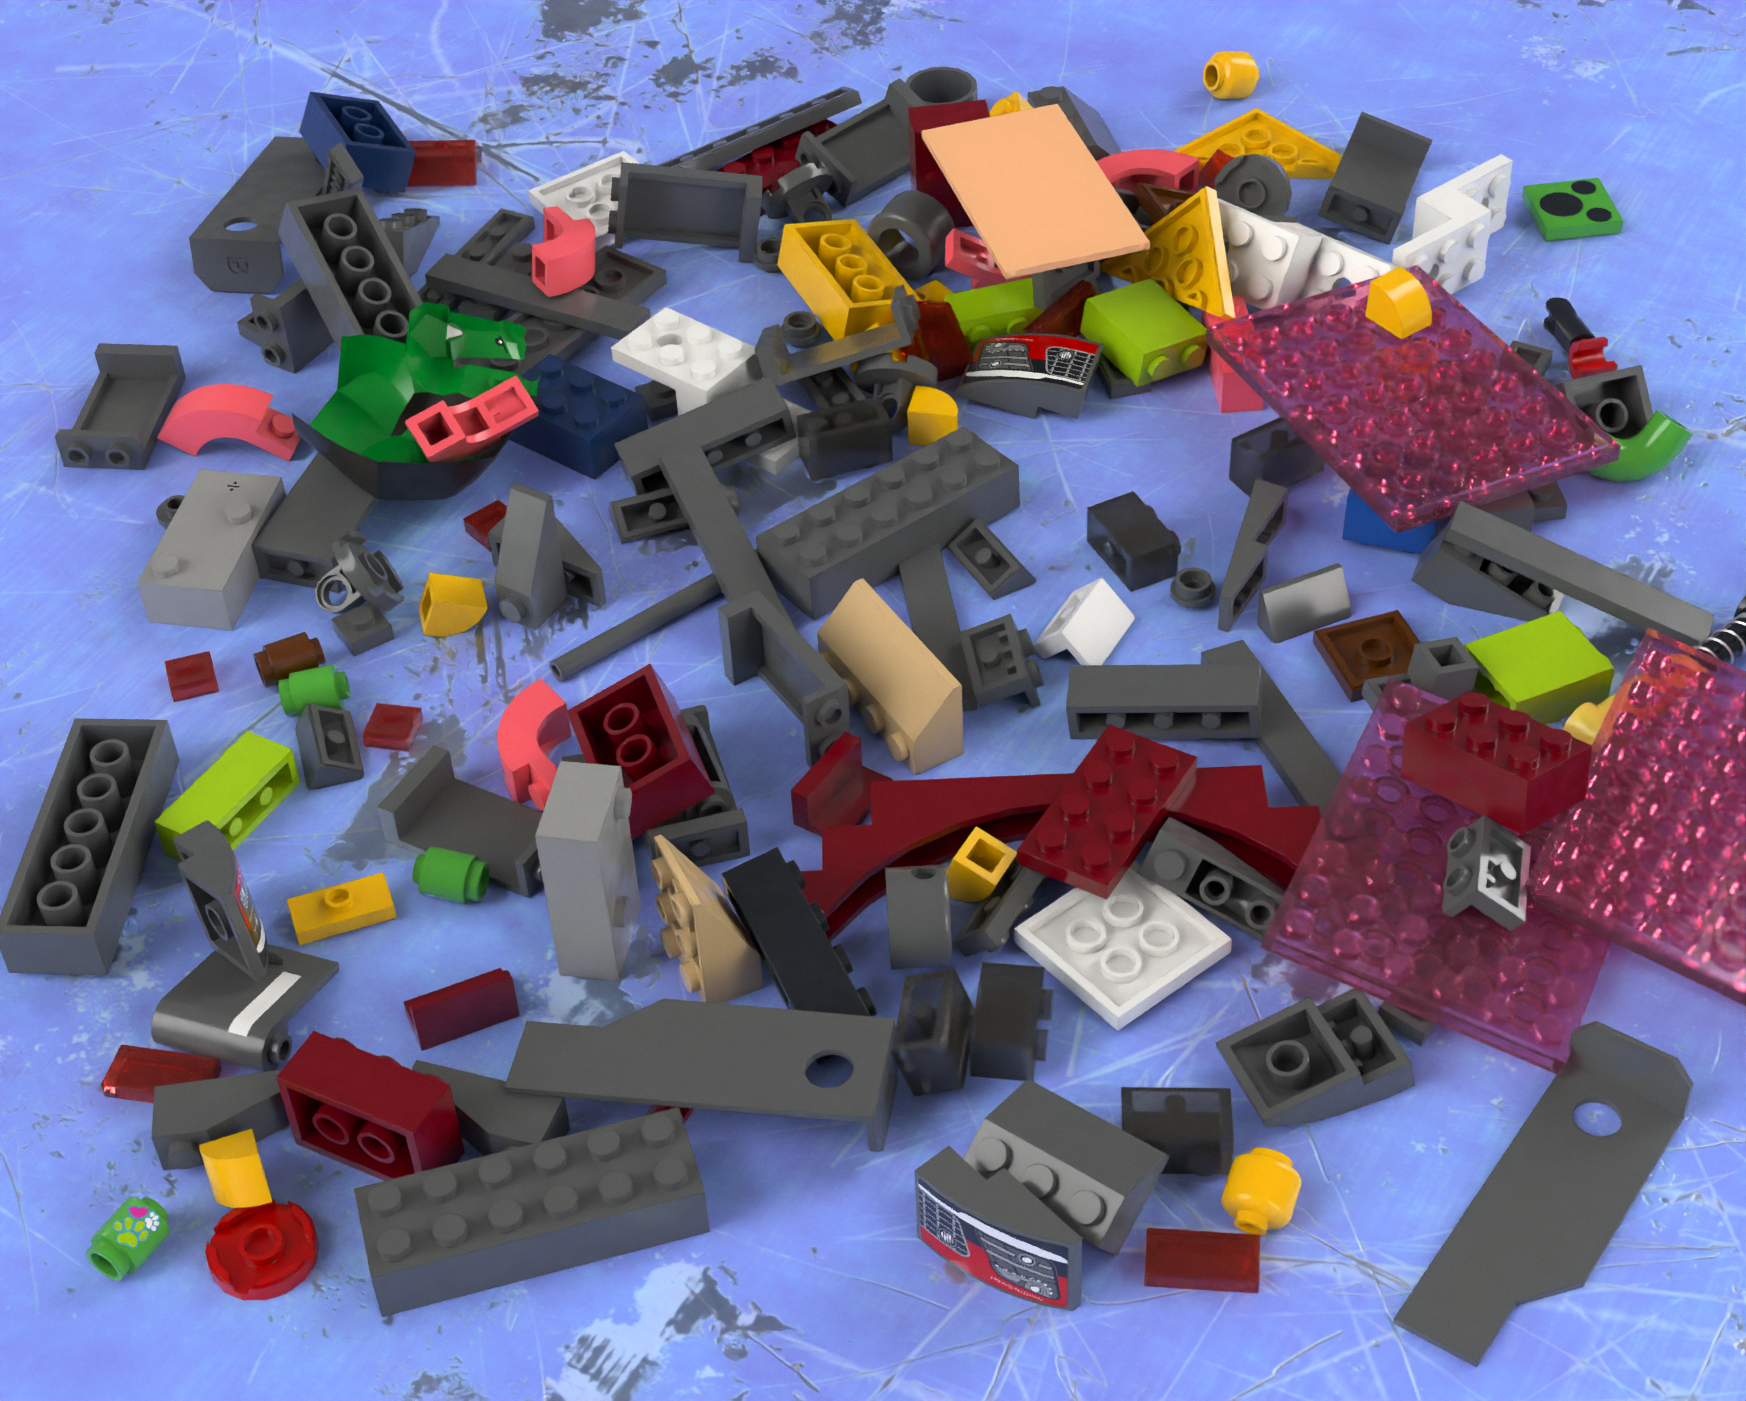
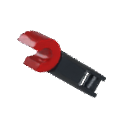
(1580, 344)

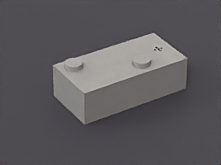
(206, 556)
(589, 869)

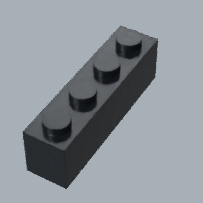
(793, 938)

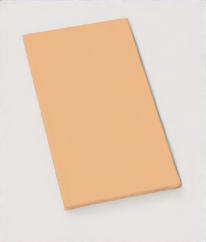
(1034, 191)

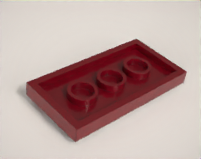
(775, 158)
(1107, 811)

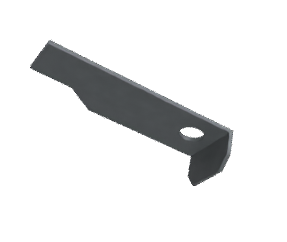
(253, 258)
(717, 1061)
(1552, 1193)

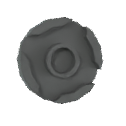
(1255, 185)
(800, 193)
(894, 382)
(365, 575)

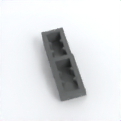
(1248, 563)

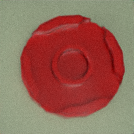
(262, 1250)

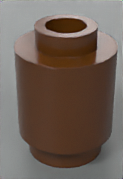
(286, 657)

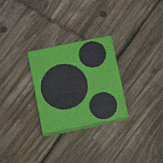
(1572, 209)

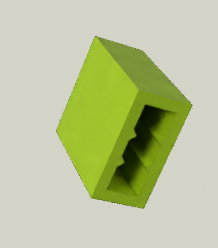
(1144, 332)
(1541, 668)

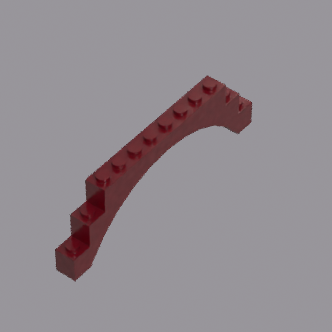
(933, 818)

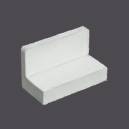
(1087, 625)

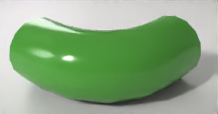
(1647, 451)

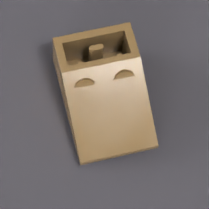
(702, 930)

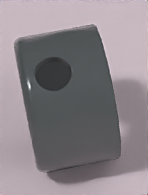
(943, 85)
(923, 221)
(918, 917)

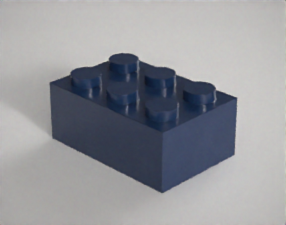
(366, 134)
(579, 417)

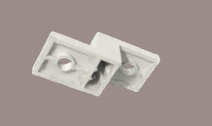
(1456, 223)
(1288, 261)
(700, 368)

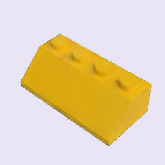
(840, 274)

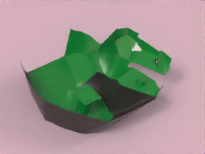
(392, 381)

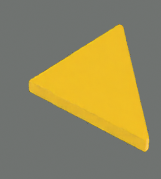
(1267, 136)
(1184, 257)

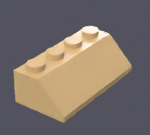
(894, 680)

